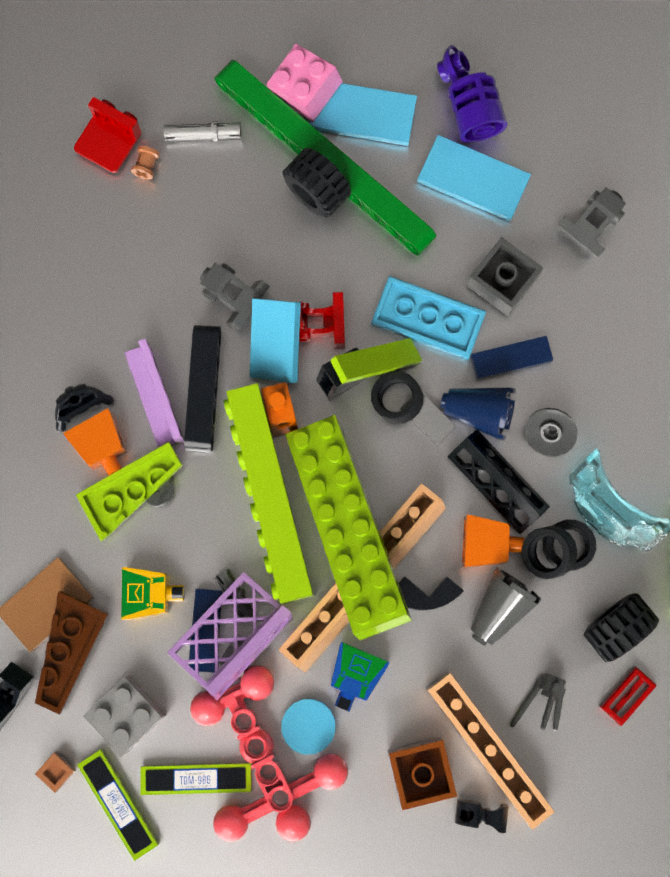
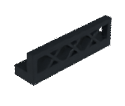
(506, 478)

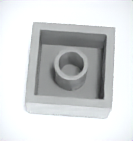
(124, 715)

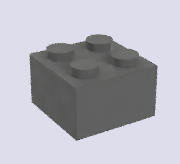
(504, 276)

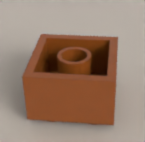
(422, 773)

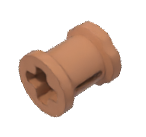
(145, 162)

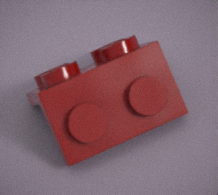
(108, 135)

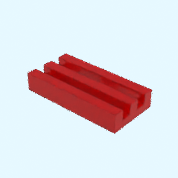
(612, 713)

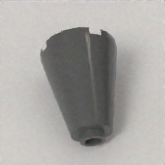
(502, 607)

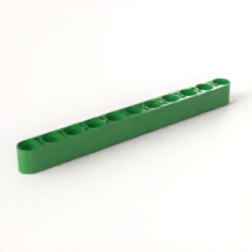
(299, 134)

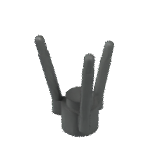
(553, 689)

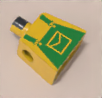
(147, 593)

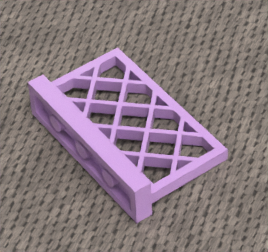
(251, 645)

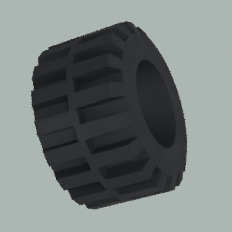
(316, 182)
(621, 627)

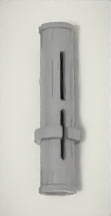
(209, 131)

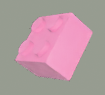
(305, 82)

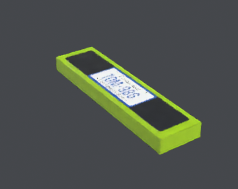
(195, 778)
(118, 804)

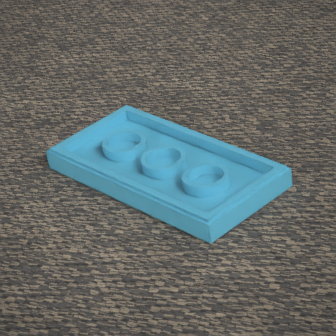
(368, 114)
(473, 178)
(428, 318)

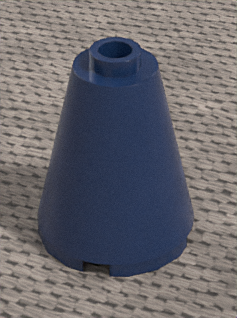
(481, 408)

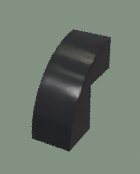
(418, 600)
(13, 687)

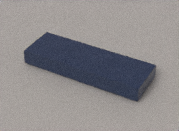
(511, 358)
(203, 601)

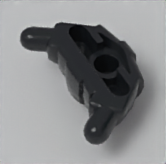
(77, 401)

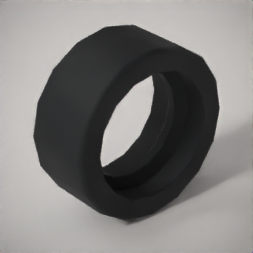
(383, 384)
(588, 537)
(530, 555)

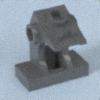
(609, 203)
(215, 279)

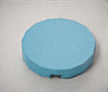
(308, 726)

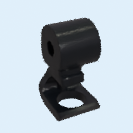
(471, 814)

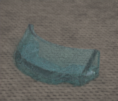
(609, 512)

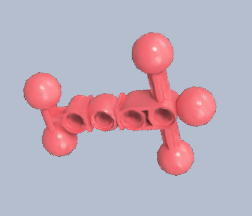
(292, 820)

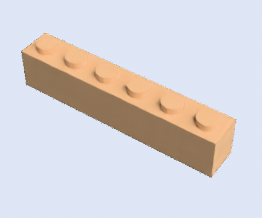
(490, 750)

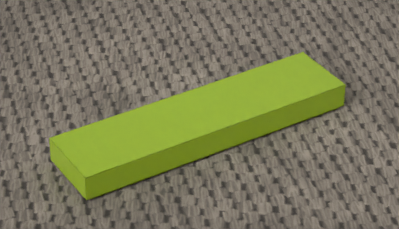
(375, 360)

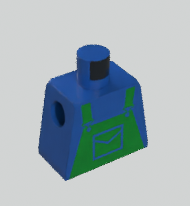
(355, 675)

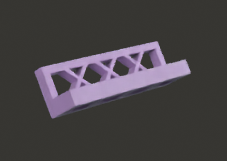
(154, 395)

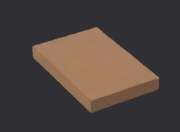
(32, 607)

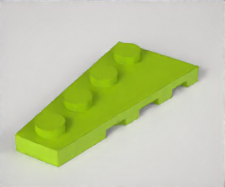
(123, 492)

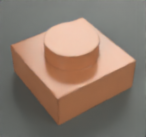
(55, 772)

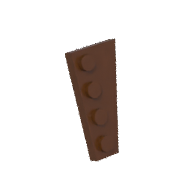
(69, 646)

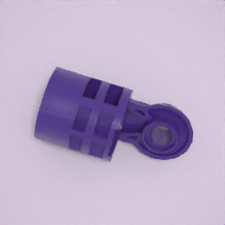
(473, 98)

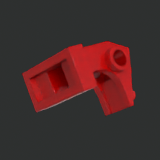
(332, 321)

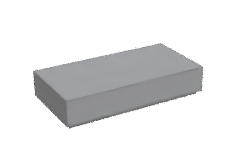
(432, 421)

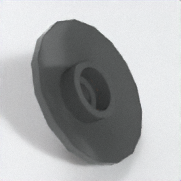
(548, 441)

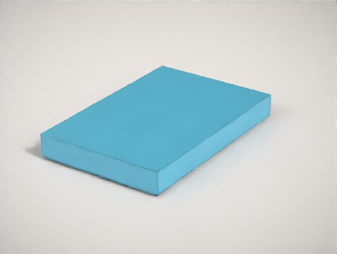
(275, 340)

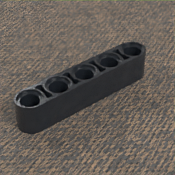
(202, 389)

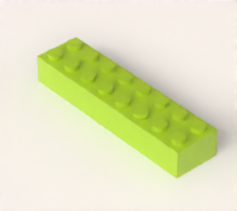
(269, 493)
(348, 528)

